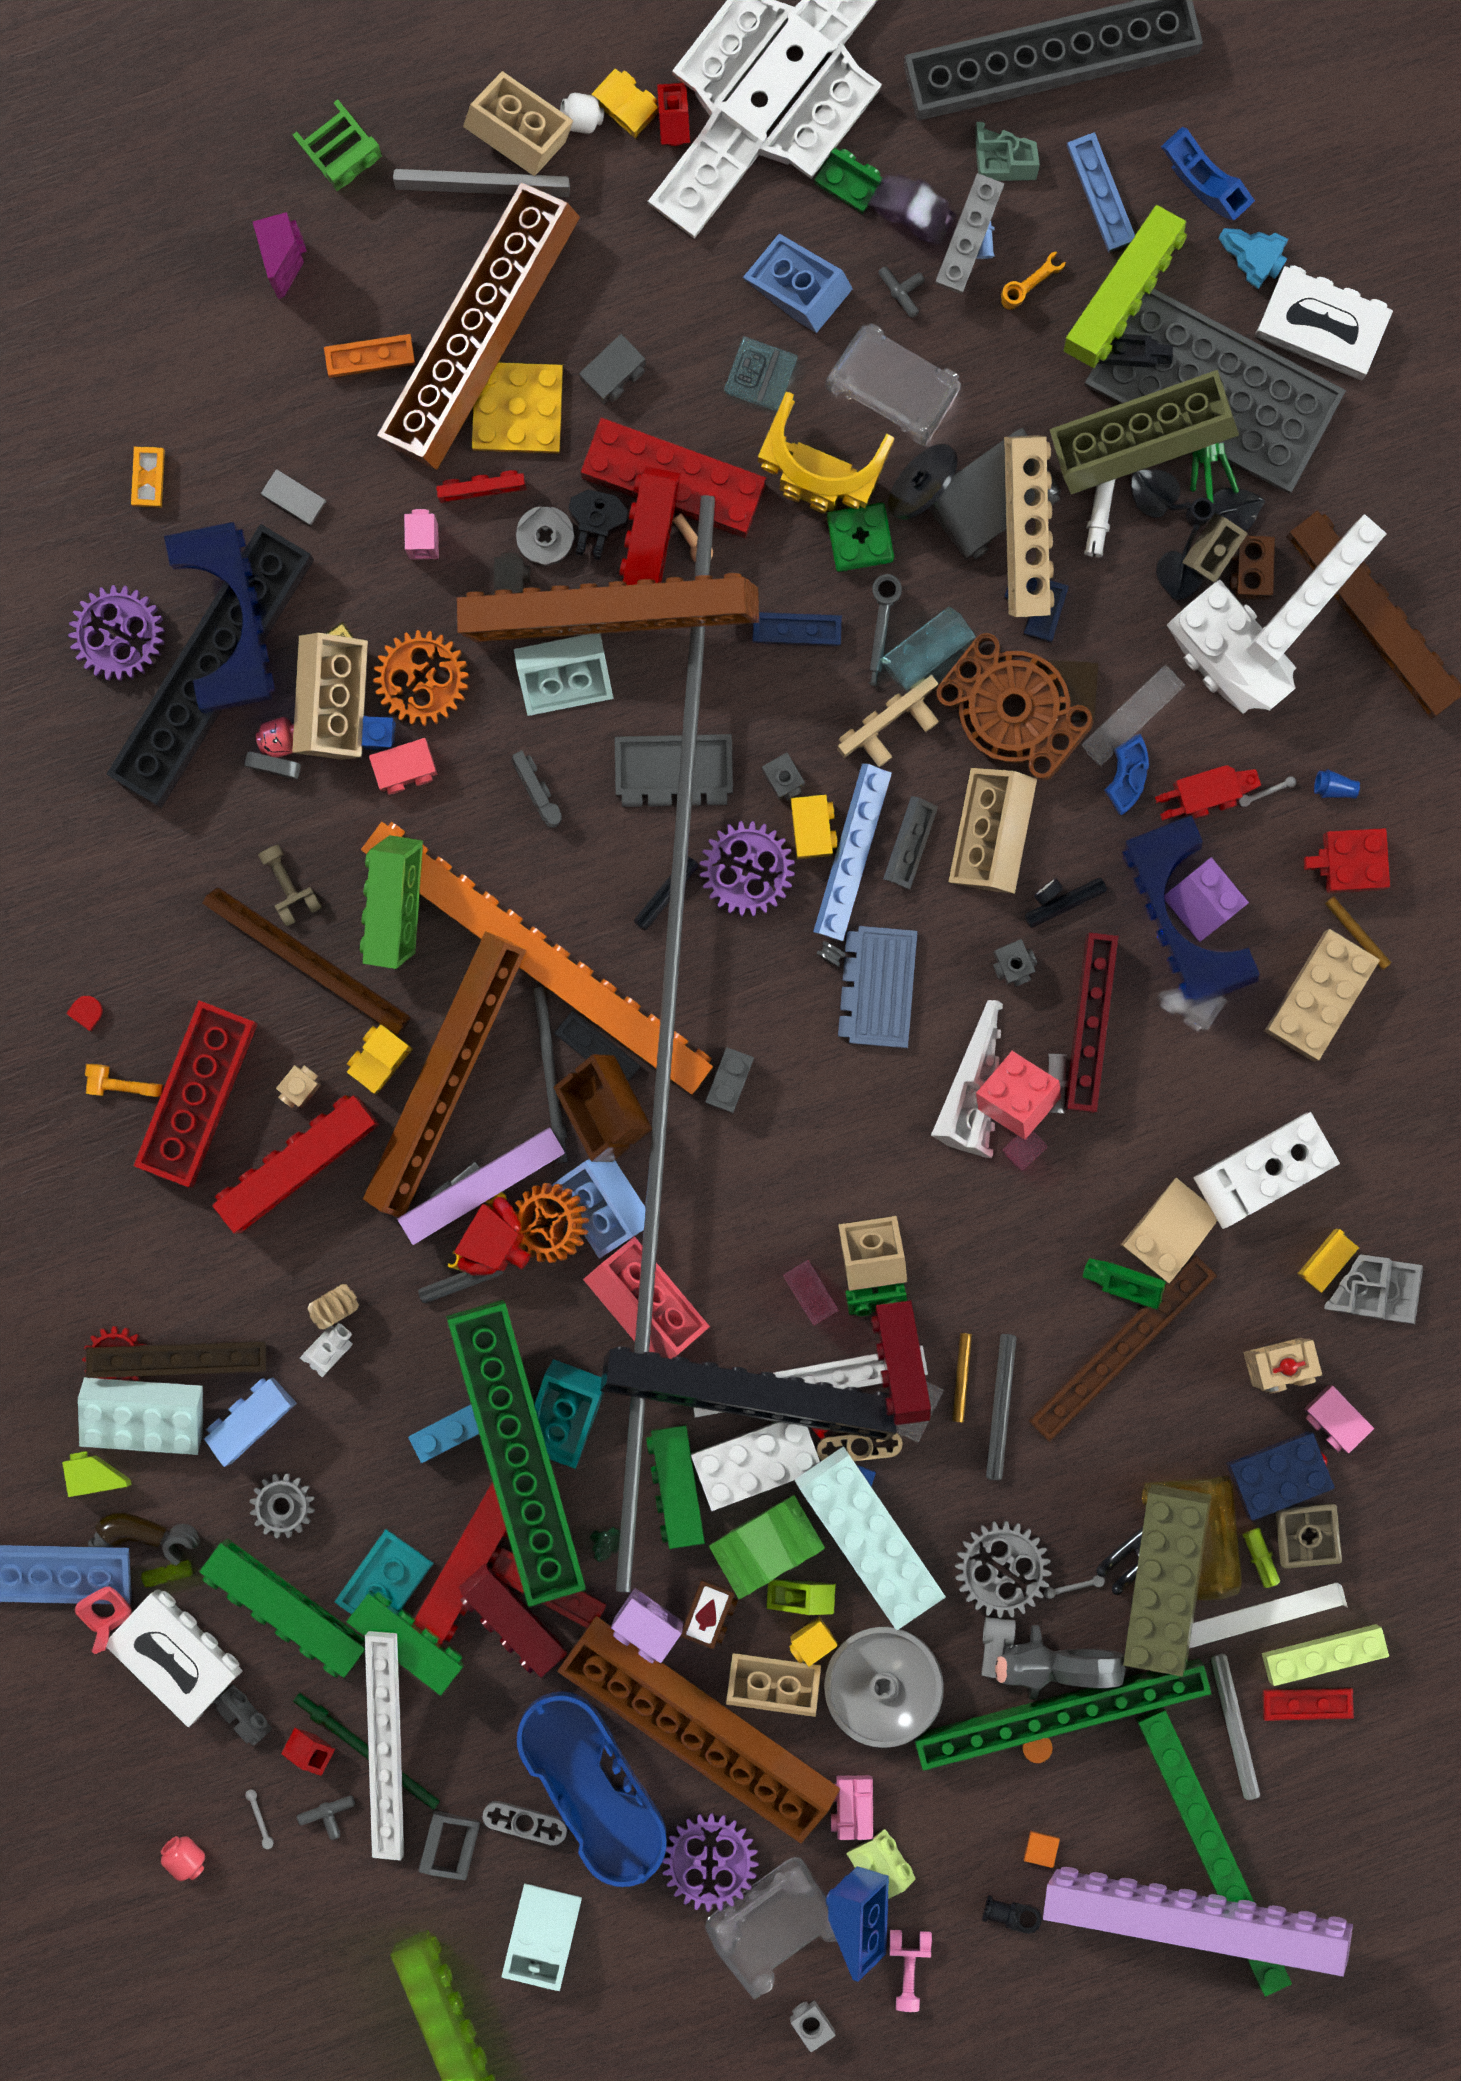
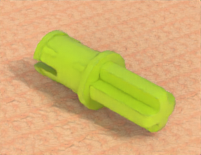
(1261, 1558)

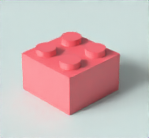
(1018, 1095)

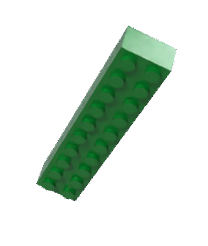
(515, 1452)

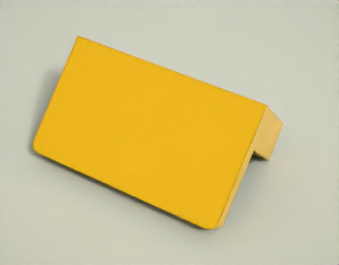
(1328, 1260)

